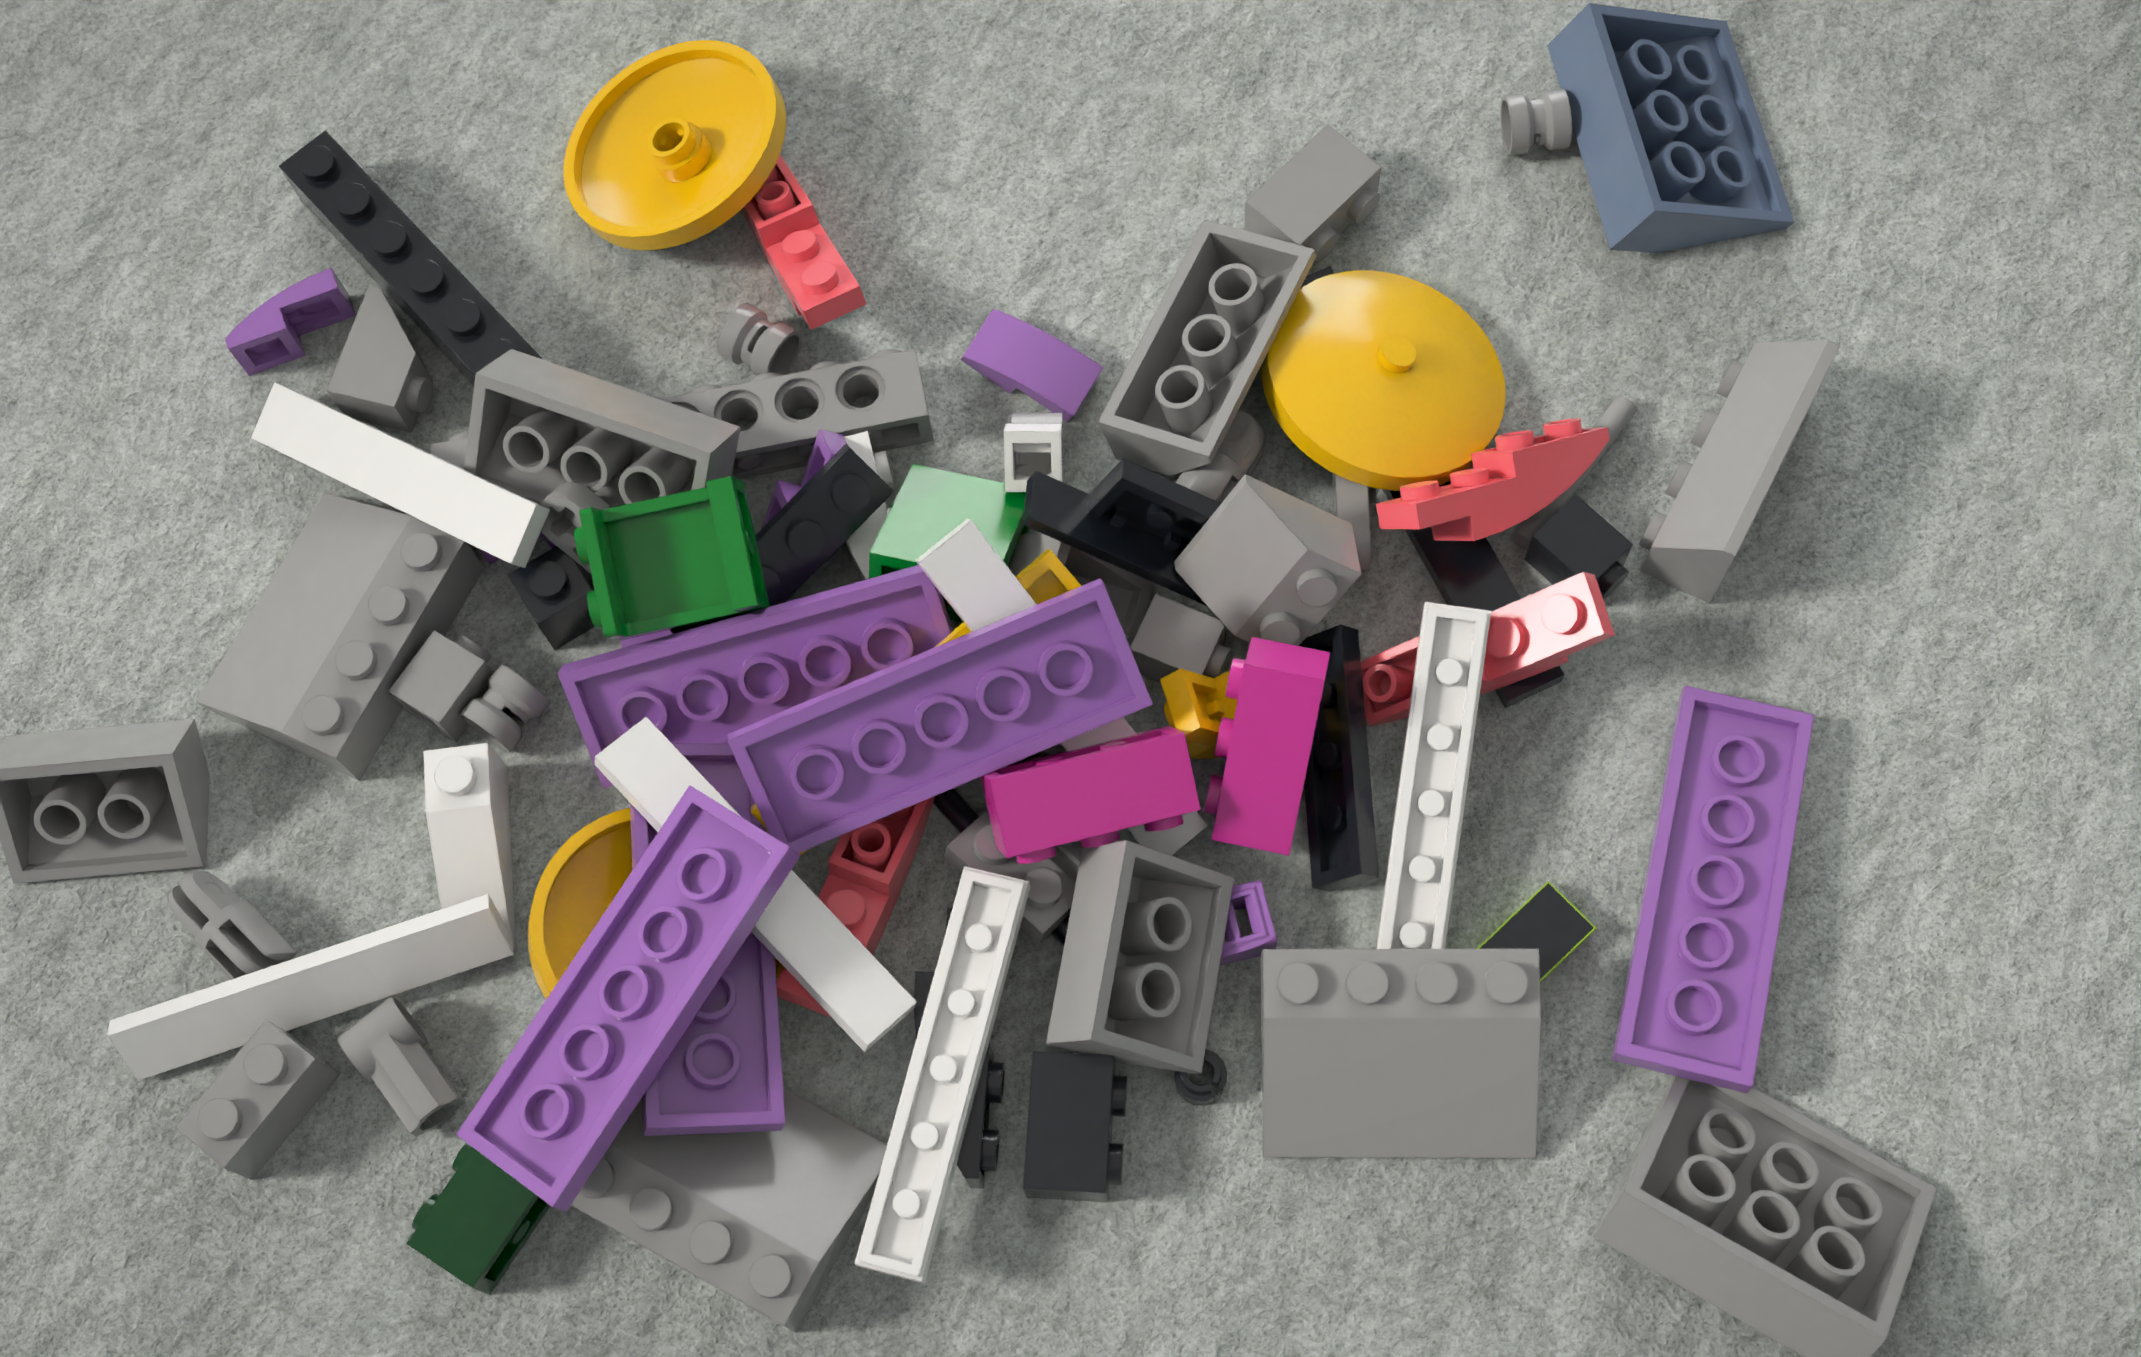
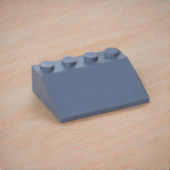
(1667, 129)

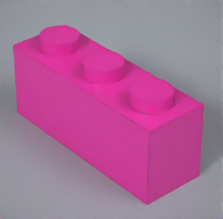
(1266, 744)
(1091, 794)

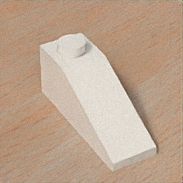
(470, 826)

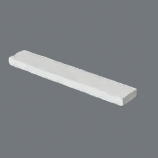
(401, 475)
(986, 591)
(1433, 777)
(796, 922)
(312, 986)
(943, 1076)

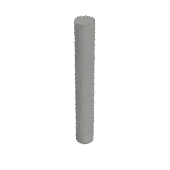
(1615, 419)

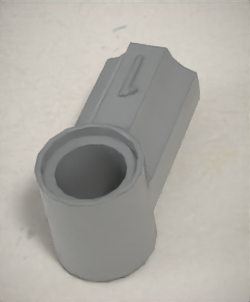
(392, 1053)

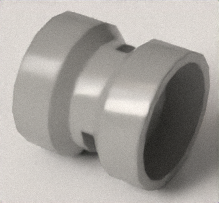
(1536, 121)
(757, 342)
(513, 696)

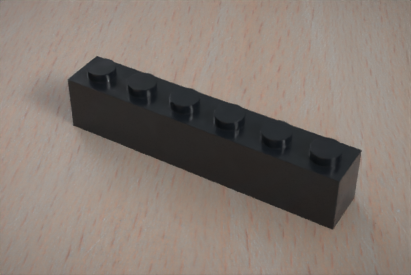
(400, 257)

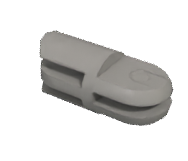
(1236, 456)
(227, 927)

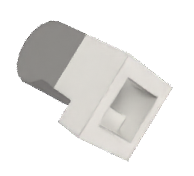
(1032, 445)

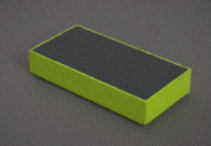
(1544, 924)

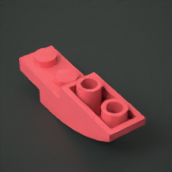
(800, 250)
(1503, 486)
(1521, 643)
(865, 883)

